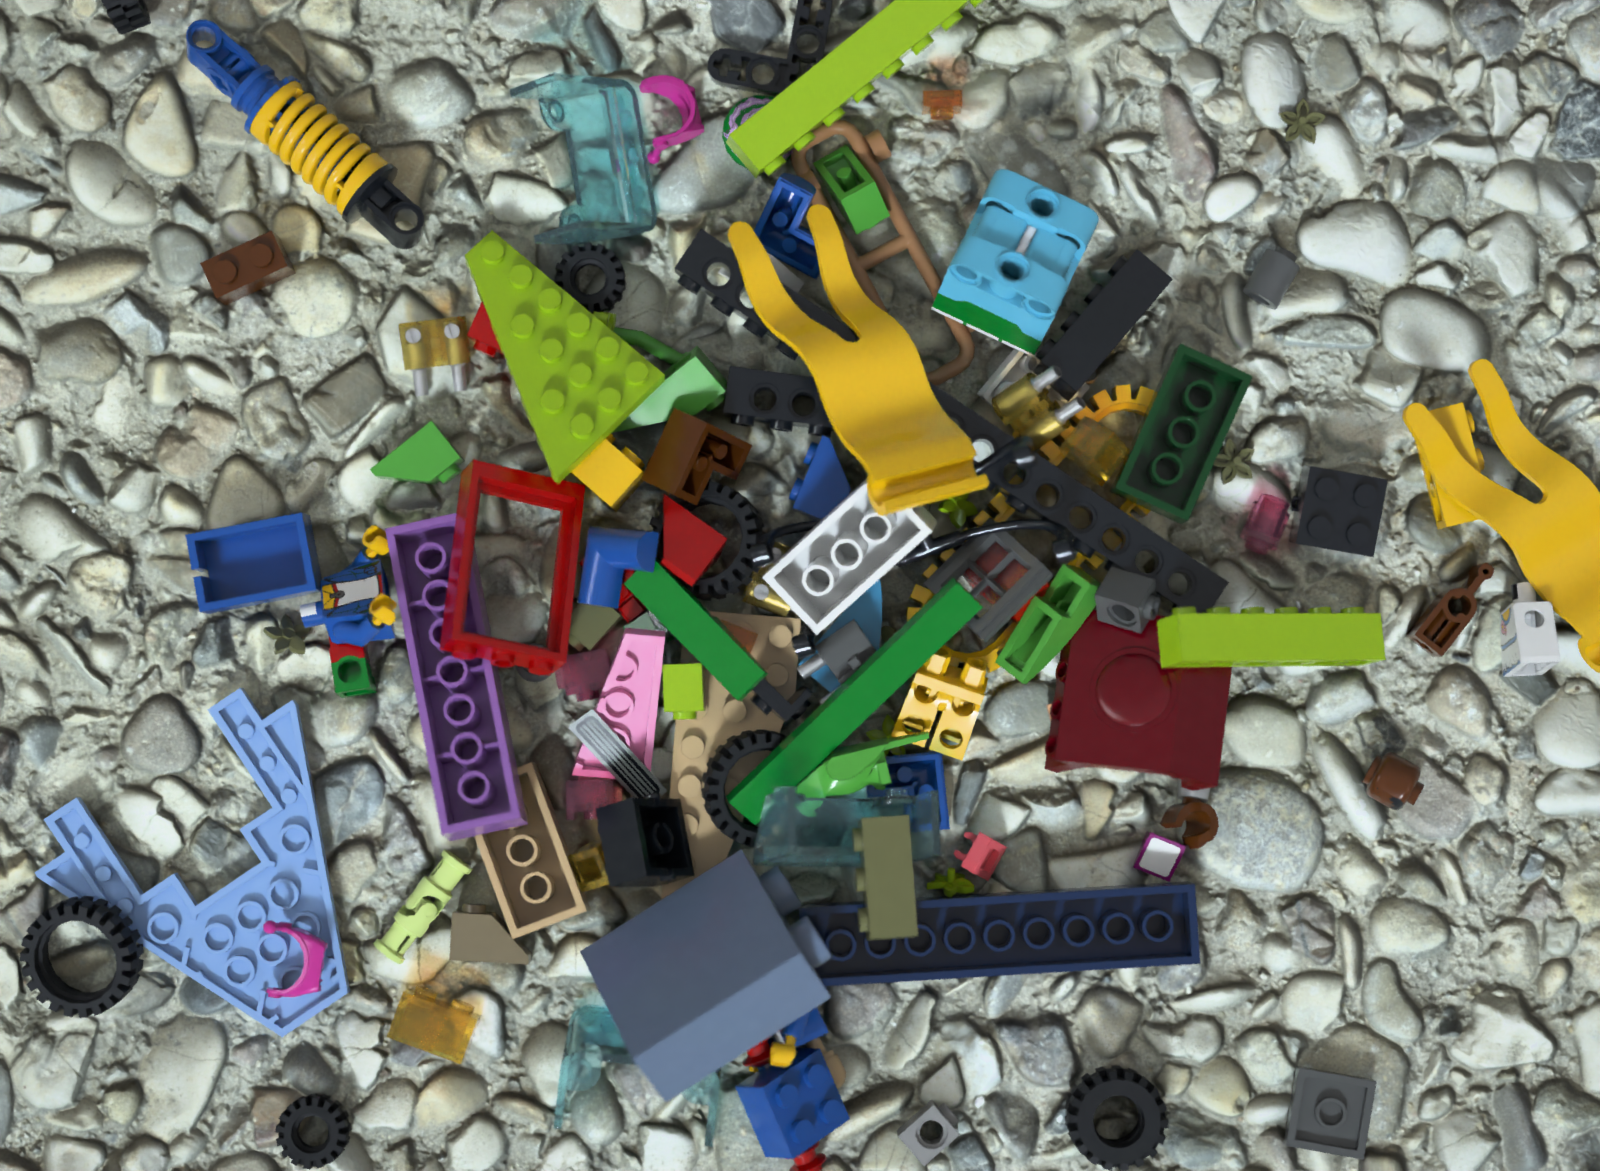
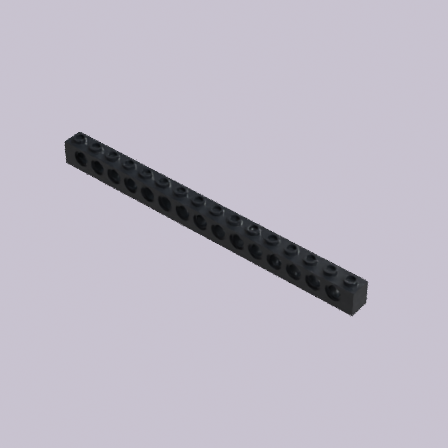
(1202, 584)

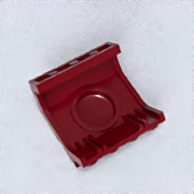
(1131, 714)

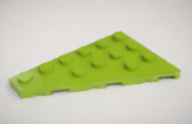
(565, 362)

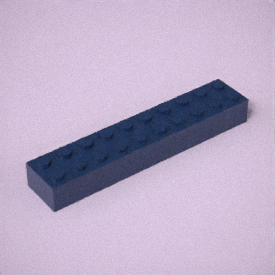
(1016, 934)

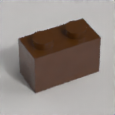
(248, 268)

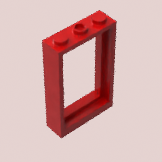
(530, 489)

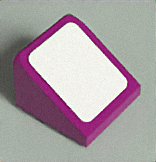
(1159, 856)

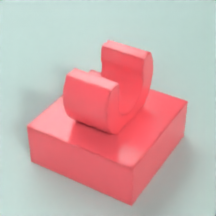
(982, 856)

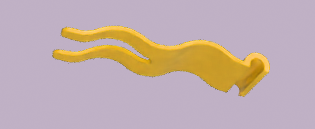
(869, 386)
(1550, 539)

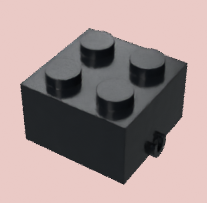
(1337, 510)
(644, 842)

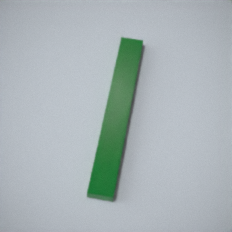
(857, 698)

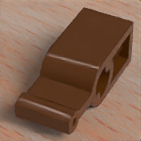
(1437, 626)

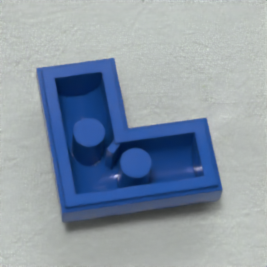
(781, 226)
(606, 557)
(919, 775)

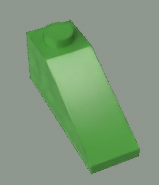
(687, 386)

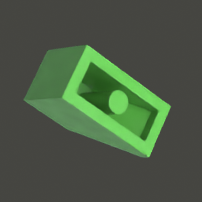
(852, 189)
(421, 459)

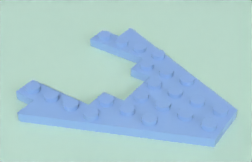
(224, 936)

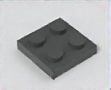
(1329, 1112)

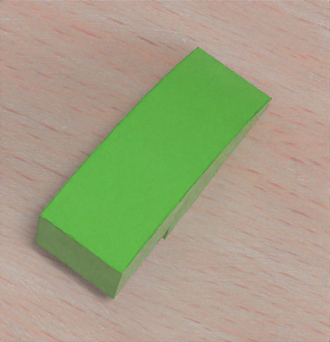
(1049, 623)

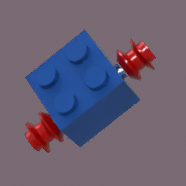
(791, 1105)

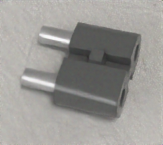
(842, 652)

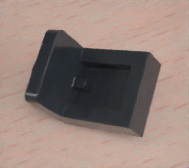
(769, 699)

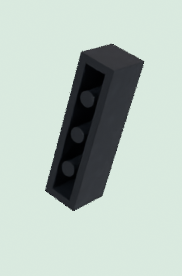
(1103, 323)

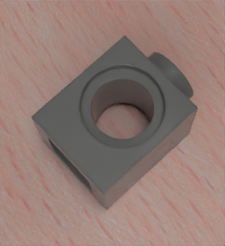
(1127, 600)

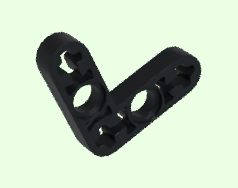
(782, 68)

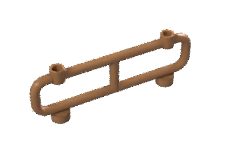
(870, 152)

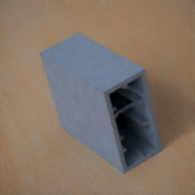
(708, 972)

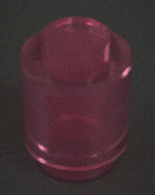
(1265, 524)

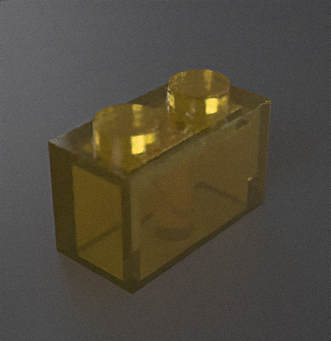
(434, 1024)

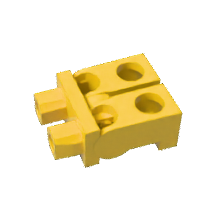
(944, 689)

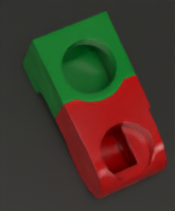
(351, 670)

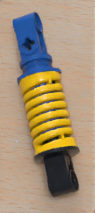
(306, 136)

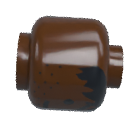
(1393, 781)

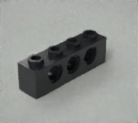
(746, 383)

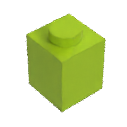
(683, 690)

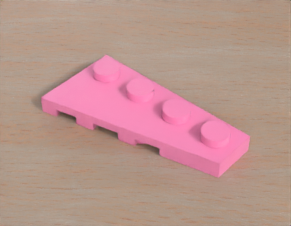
(629, 699)

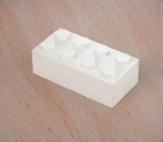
(845, 557)

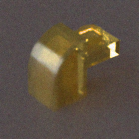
(1094, 450)

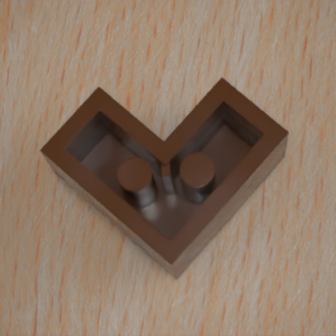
(690, 453)

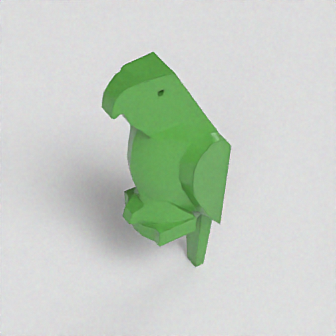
(854, 768)

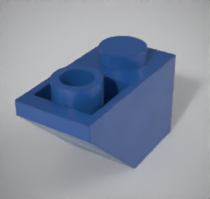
(823, 484)

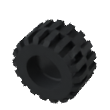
(1140, 1141)

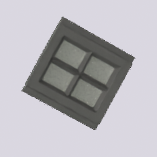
(996, 574)

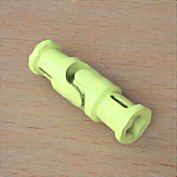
(418, 912)

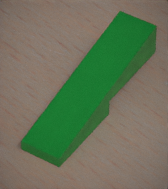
(697, 629)

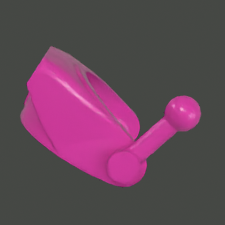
(684, 98)
(314, 953)

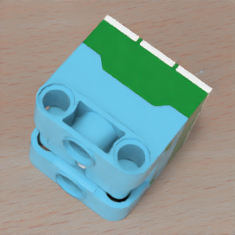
(1016, 261)

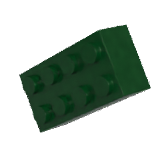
(1181, 434)

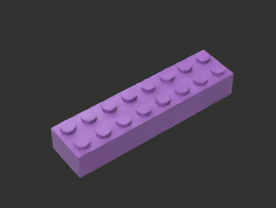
(456, 698)

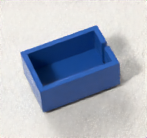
(254, 563)

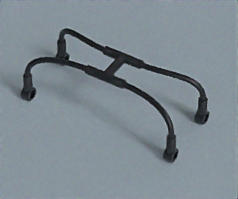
(1024, 455)

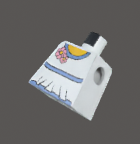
(1528, 634)

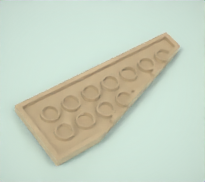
(724, 717)

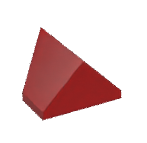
(688, 543)

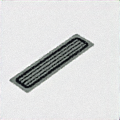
(615, 756)

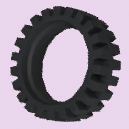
(751, 530)
(717, 774)
(52, 986)

